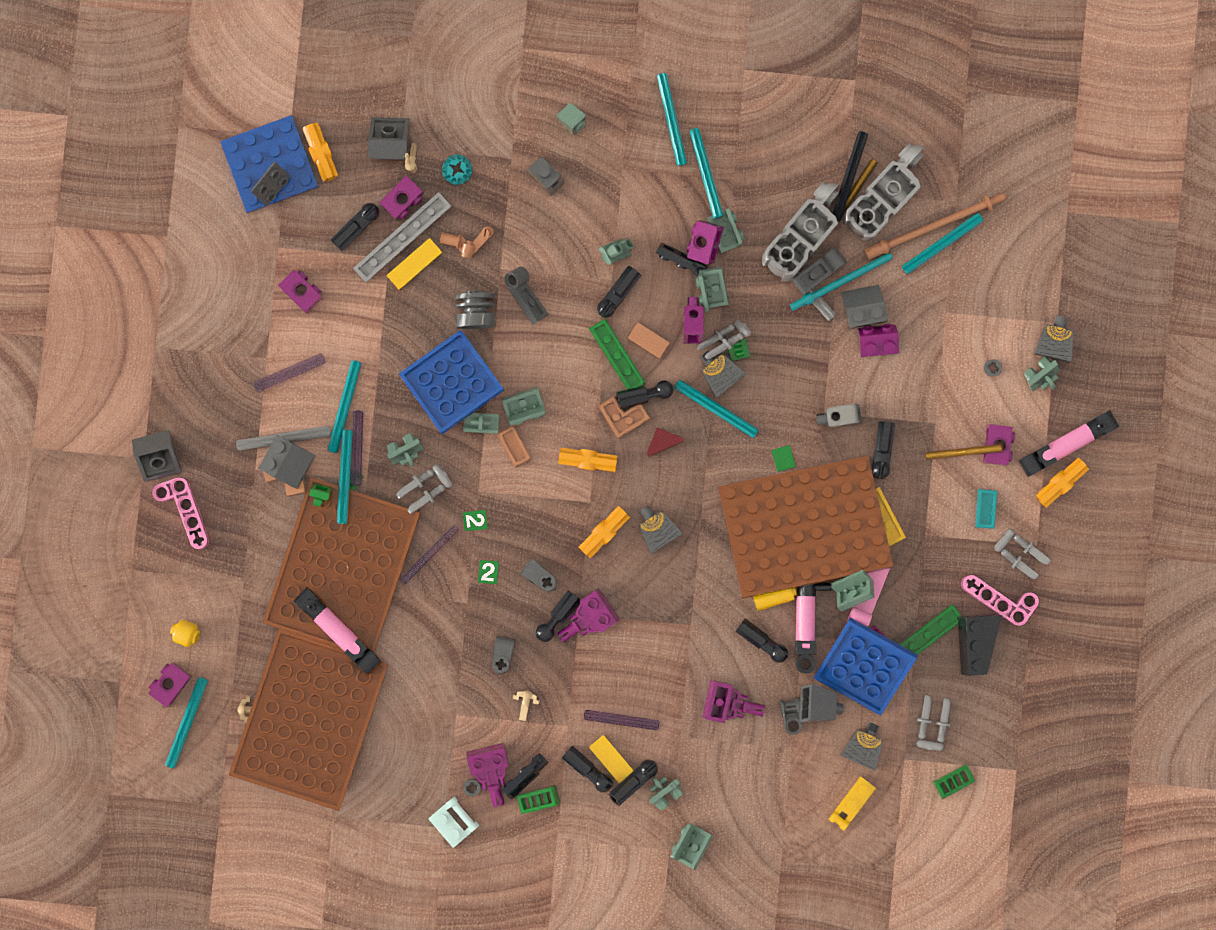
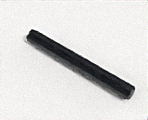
(849, 175)

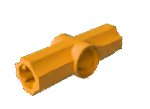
(320, 152)
(587, 459)
(1062, 482)
(604, 532)

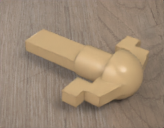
(410, 159)
(527, 695)
(243, 709)

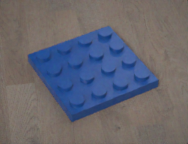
(256, 150)
(451, 382)
(865, 666)

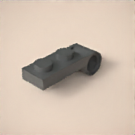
(819, 271)
(517, 283)

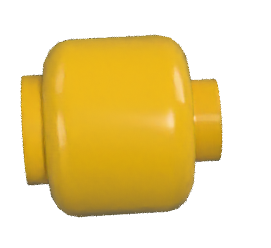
(185, 633)

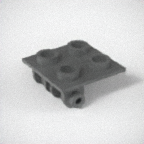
(270, 184)

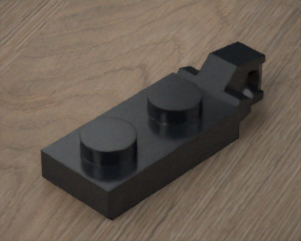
(680, 258)
(525, 776)

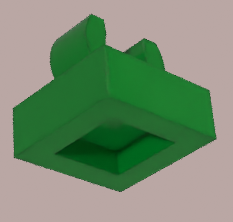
(739, 350)
(320, 493)

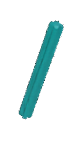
(671, 119)
(706, 173)
(942, 243)
(344, 406)
(716, 408)
(344, 480)
(186, 722)

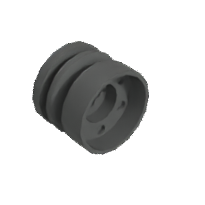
(475, 310)

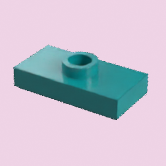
(986, 509)

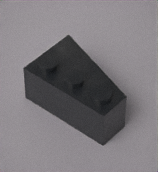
(977, 642)

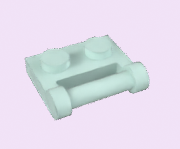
(449, 826)

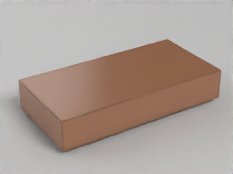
(648, 340)
(514, 446)

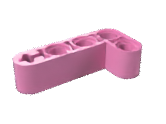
(186, 515)
(996, 597)
(863, 611)

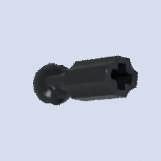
(355, 226)
(608, 306)
(641, 394)
(883, 449)
(559, 615)
(761, 640)
(587, 769)
(633, 781)

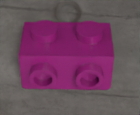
(878, 340)

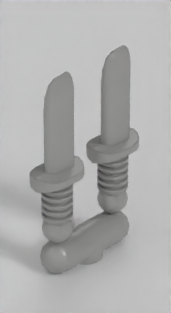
(739, 325)
(428, 497)
(1003, 541)
(930, 745)

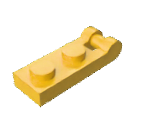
(852, 802)

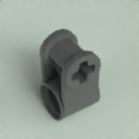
(536, 574)
(503, 650)
(791, 714)

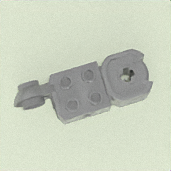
(885, 195)
(802, 234)

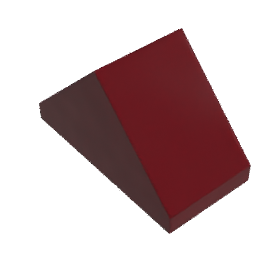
(663, 440)

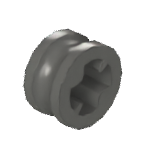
(997, 364)
(476, 791)

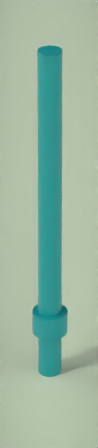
(809, 298)

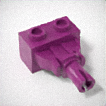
(593, 614)
(724, 703)
(489, 766)

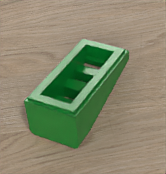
(937, 783)
(554, 797)

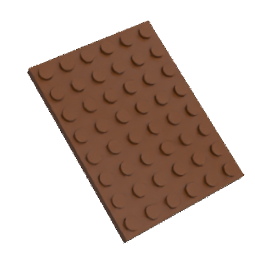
(805, 527)
(345, 565)
(307, 721)

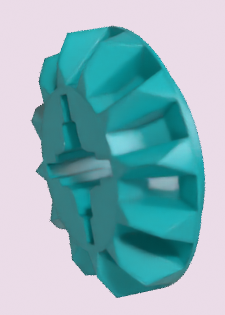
(459, 178)

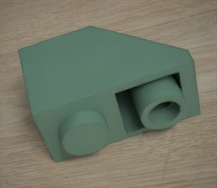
(572, 119)

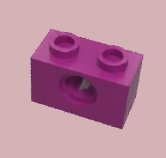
(404, 187)
(712, 234)
(290, 285)
(1002, 433)
(179, 678)

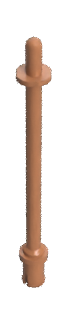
(885, 246)

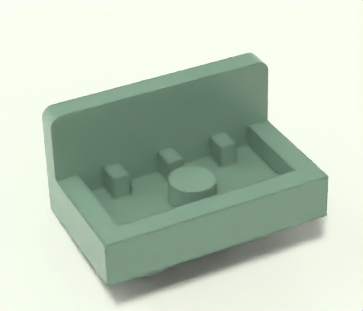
(731, 236)
(712, 288)
(523, 406)
(853, 590)
(691, 846)

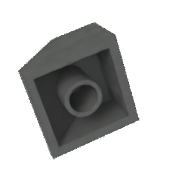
(388, 138)
(864, 307)
(156, 455)
(286, 461)

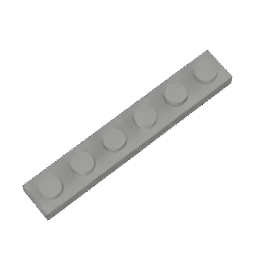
(402, 237)

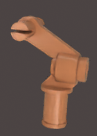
(465, 246)

